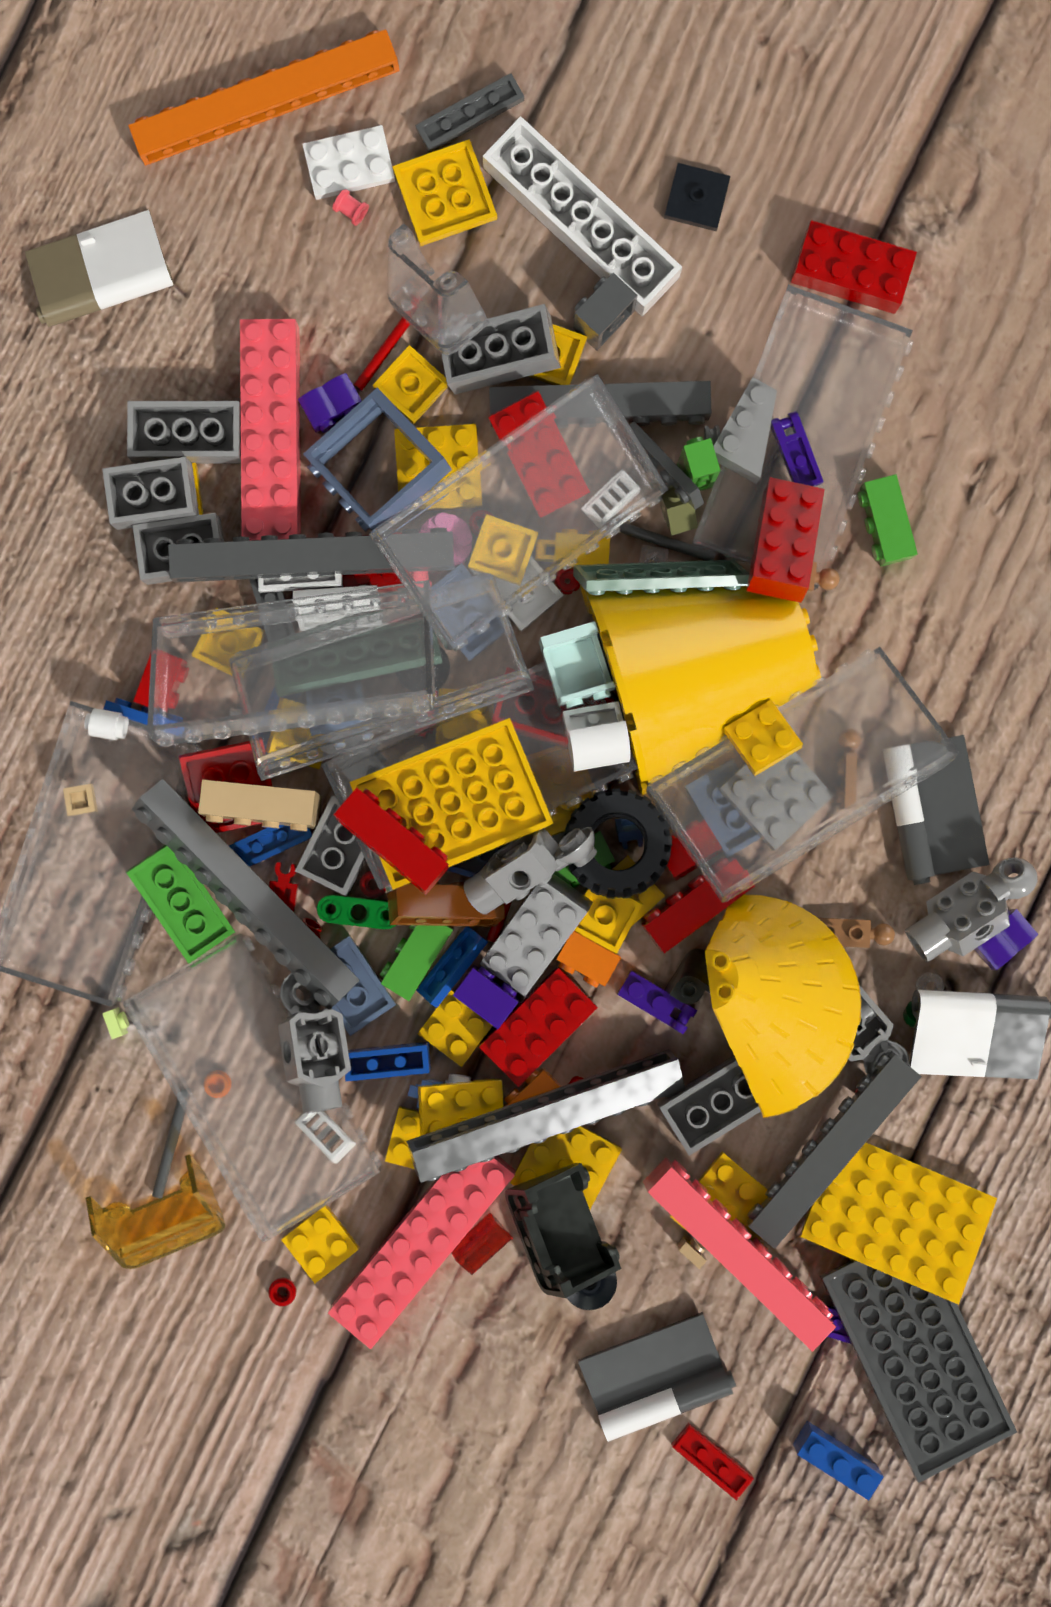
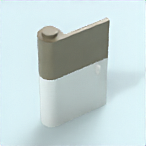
(98, 269)

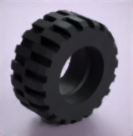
(656, 843)

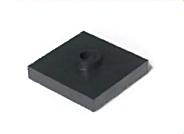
(697, 197)

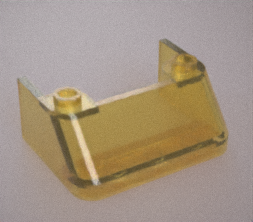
(159, 1226)

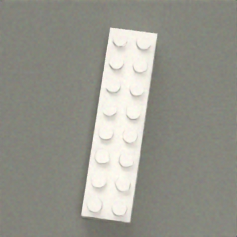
(580, 213)

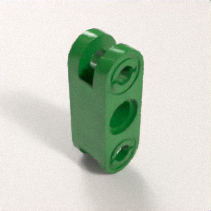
(344, 915)

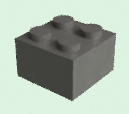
(604, 310)

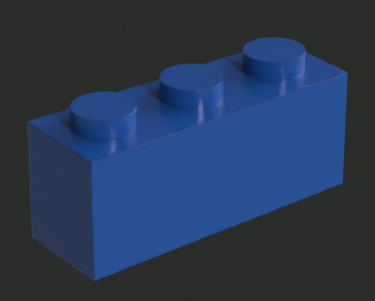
(389, 1061)
(838, 1460)

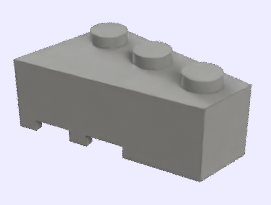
(746, 433)

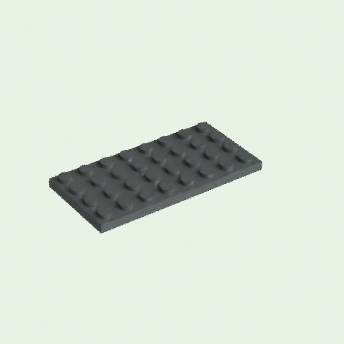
(919, 1367)

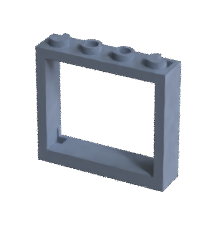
(348, 429)

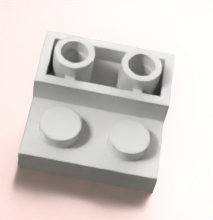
(596, 736)

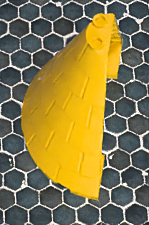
(782, 999)

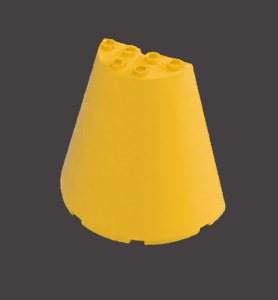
(698, 664)

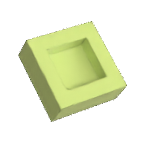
(116, 1022)

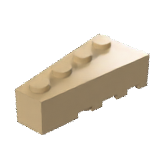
(259, 804)

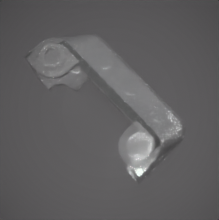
(439, 309)

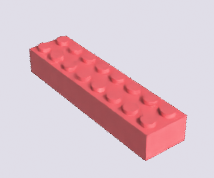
(270, 428)
(418, 1248)
(740, 1255)

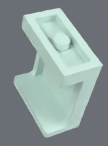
(576, 665)

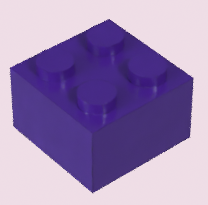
(487, 996)

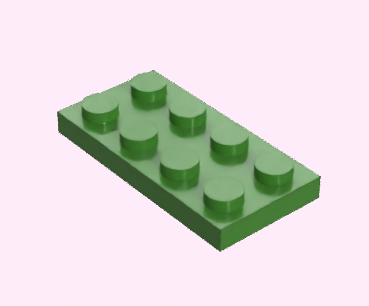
(180, 903)

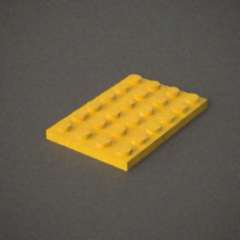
(463, 795)
(902, 1221)

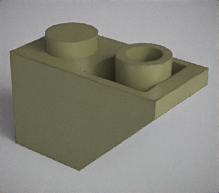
(678, 516)

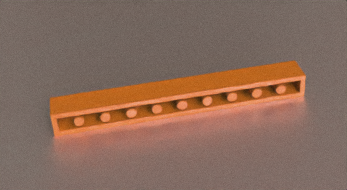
(264, 97)

